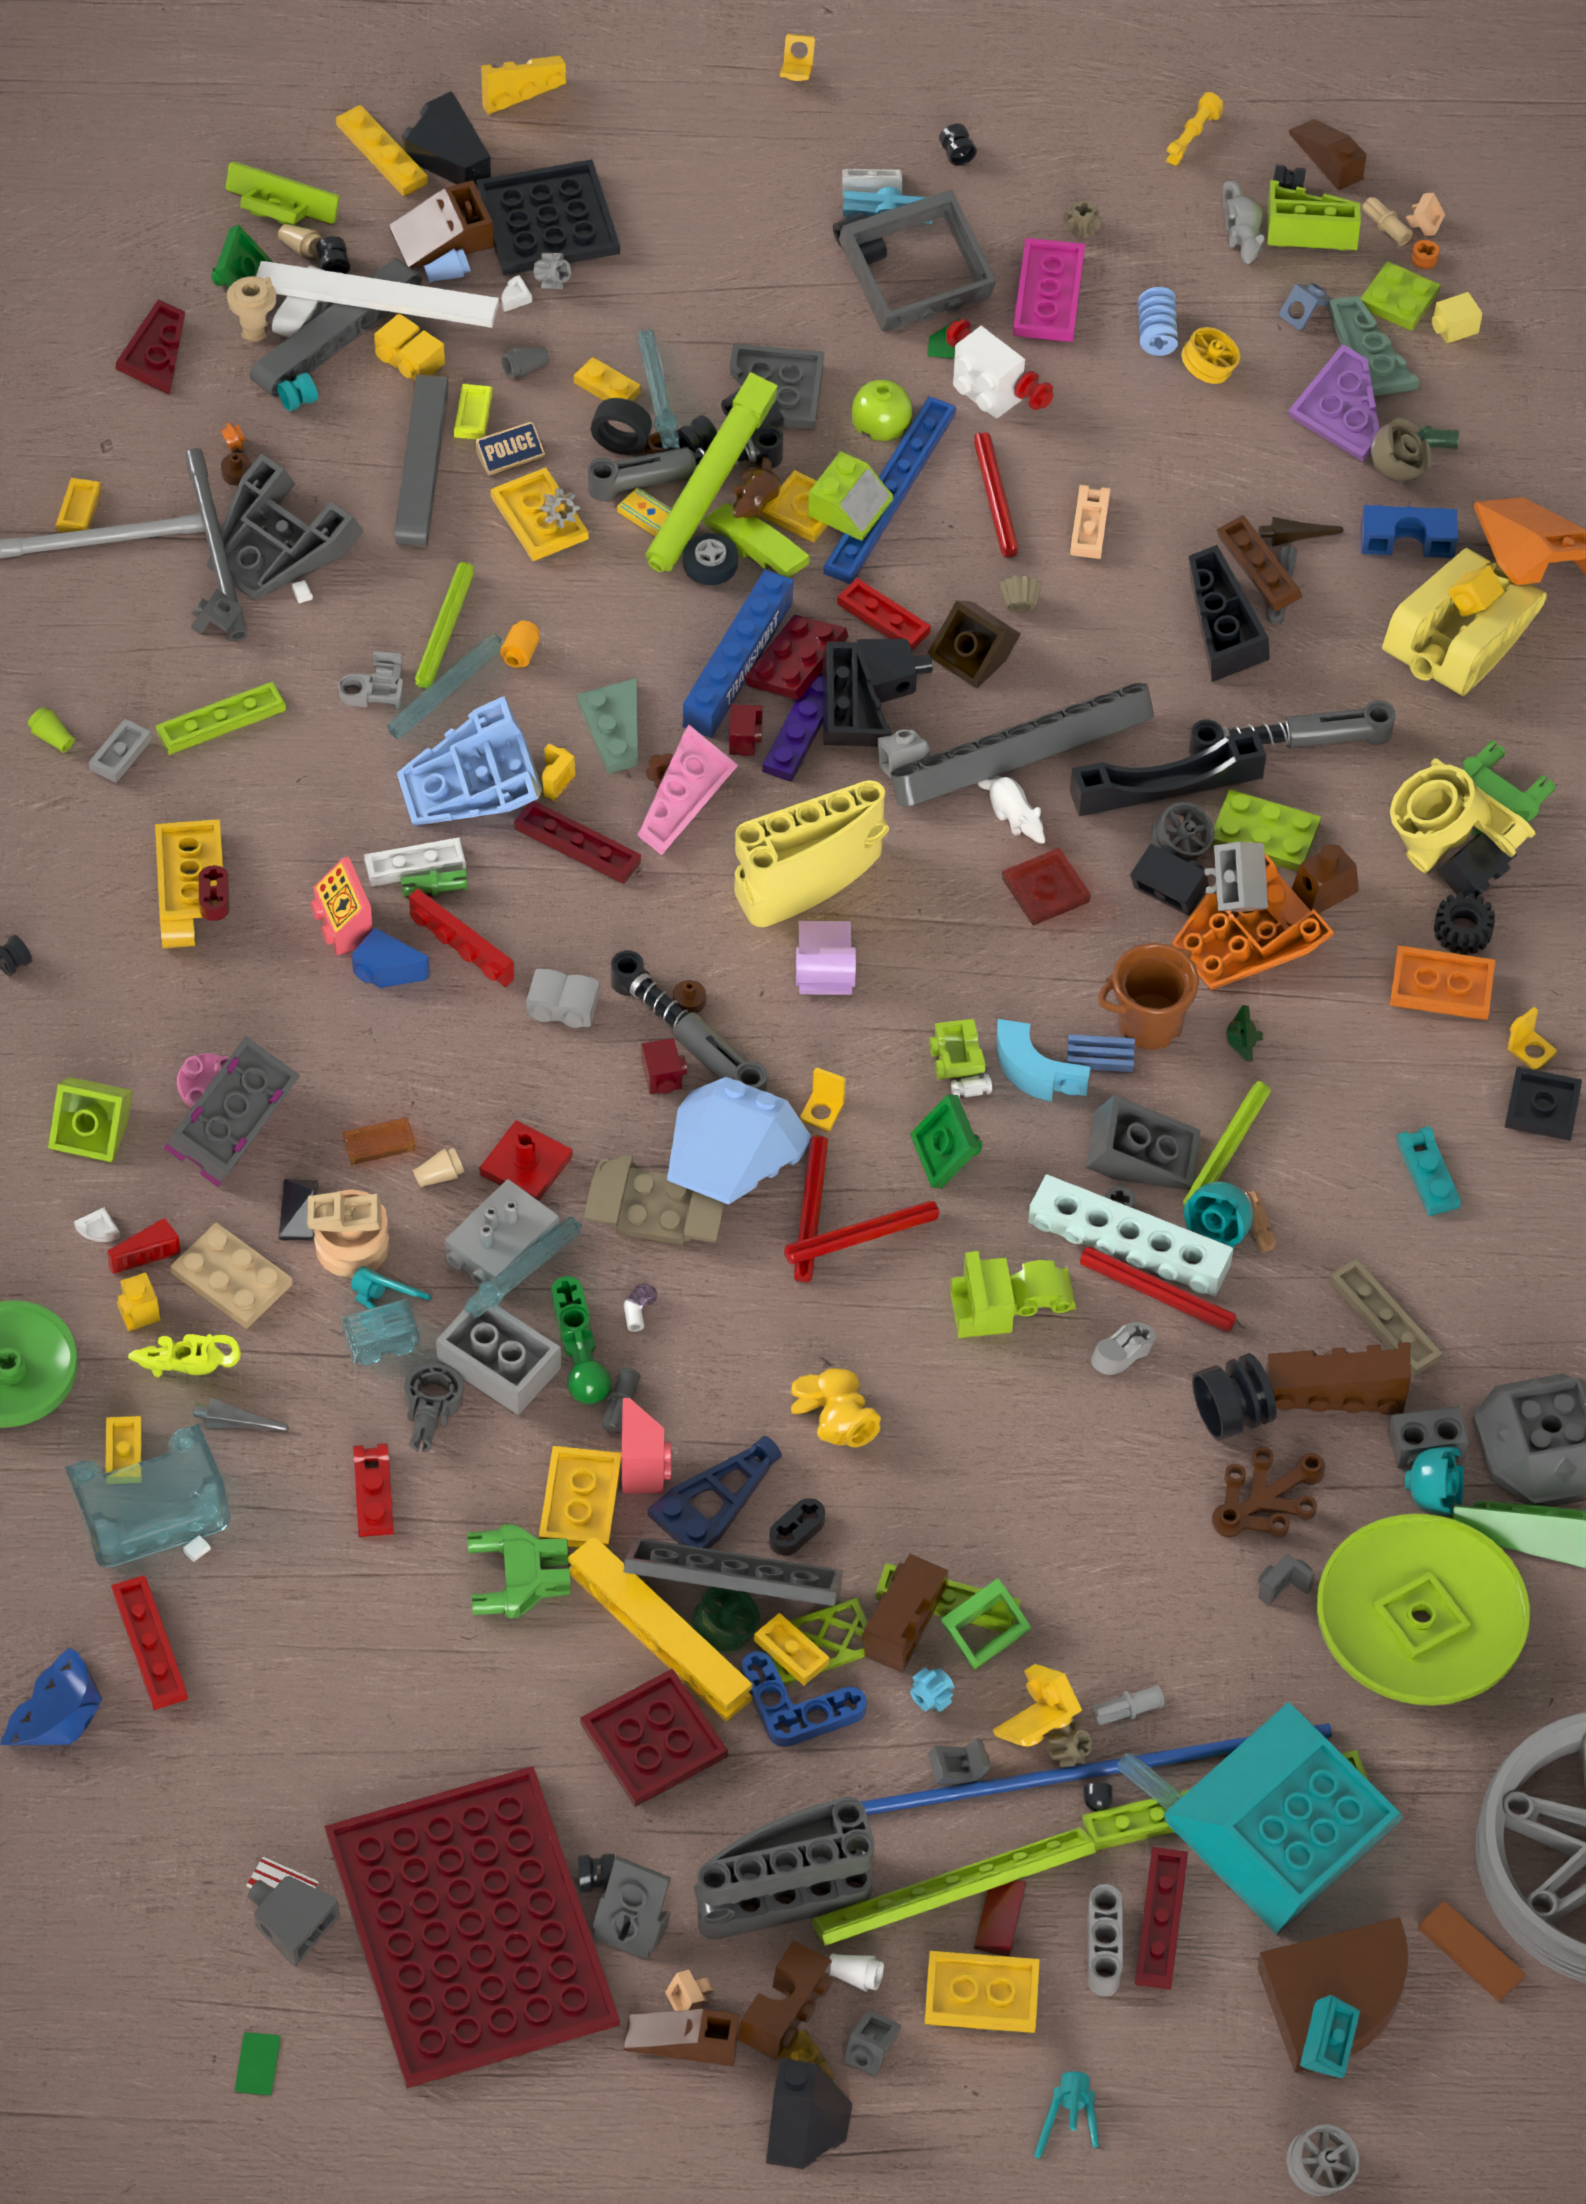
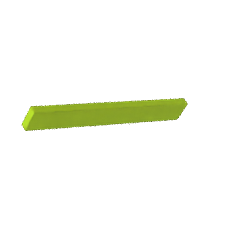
(1145, 1818)
(953, 1886)

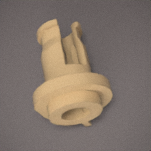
(251, 301)

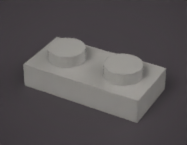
(120, 750)

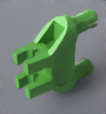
(1522, 803)
(524, 1579)

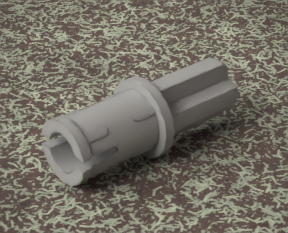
(1128, 1705)

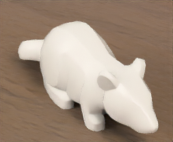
(1010, 802)

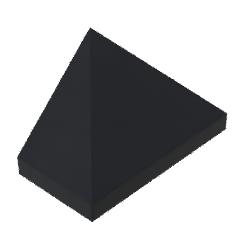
(294, 1209)

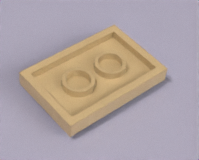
(231, 1275)

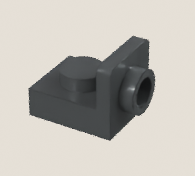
(871, 2042)

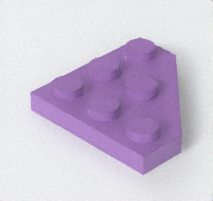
(1341, 404)

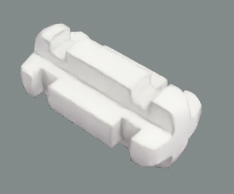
(971, 1086)

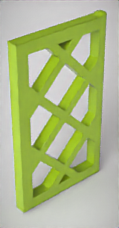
(826, 1615)

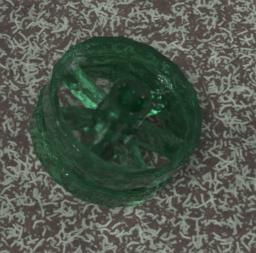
(724, 1618)

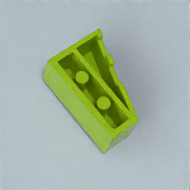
(1310, 220)

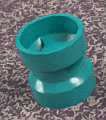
(297, 392)

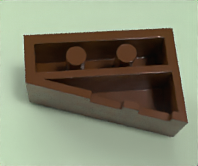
(904, 1612)

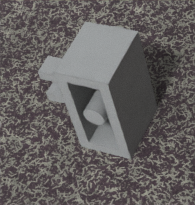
(1239, 877)

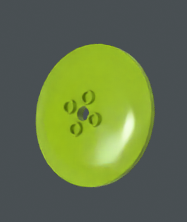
(1431, 1567)

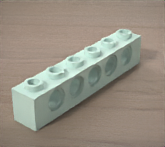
(1122, 1221)

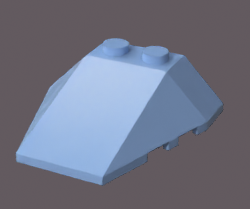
(473, 770)
(732, 1139)

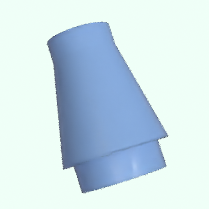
(449, 266)

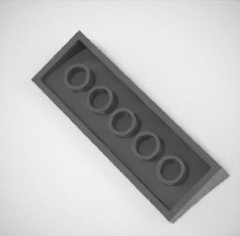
(734, 1571)

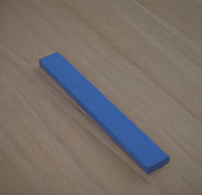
(898, 478)

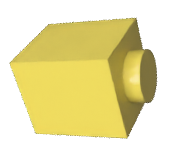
(1457, 317)

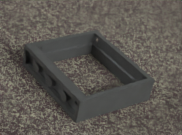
(902, 218)

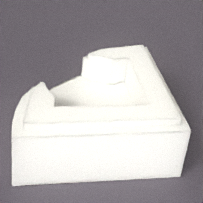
(515, 294)
(98, 1226)

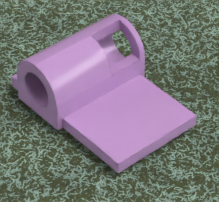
(825, 958)

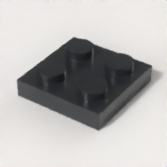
(1543, 1103)

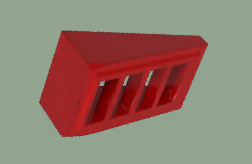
(145, 1247)

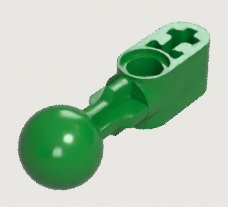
(587, 1380)

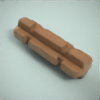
(1261, 1226)

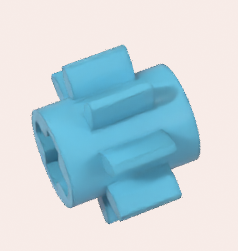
(932, 1689)

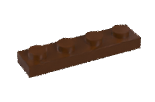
(1259, 563)

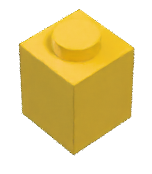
(1475, 591)

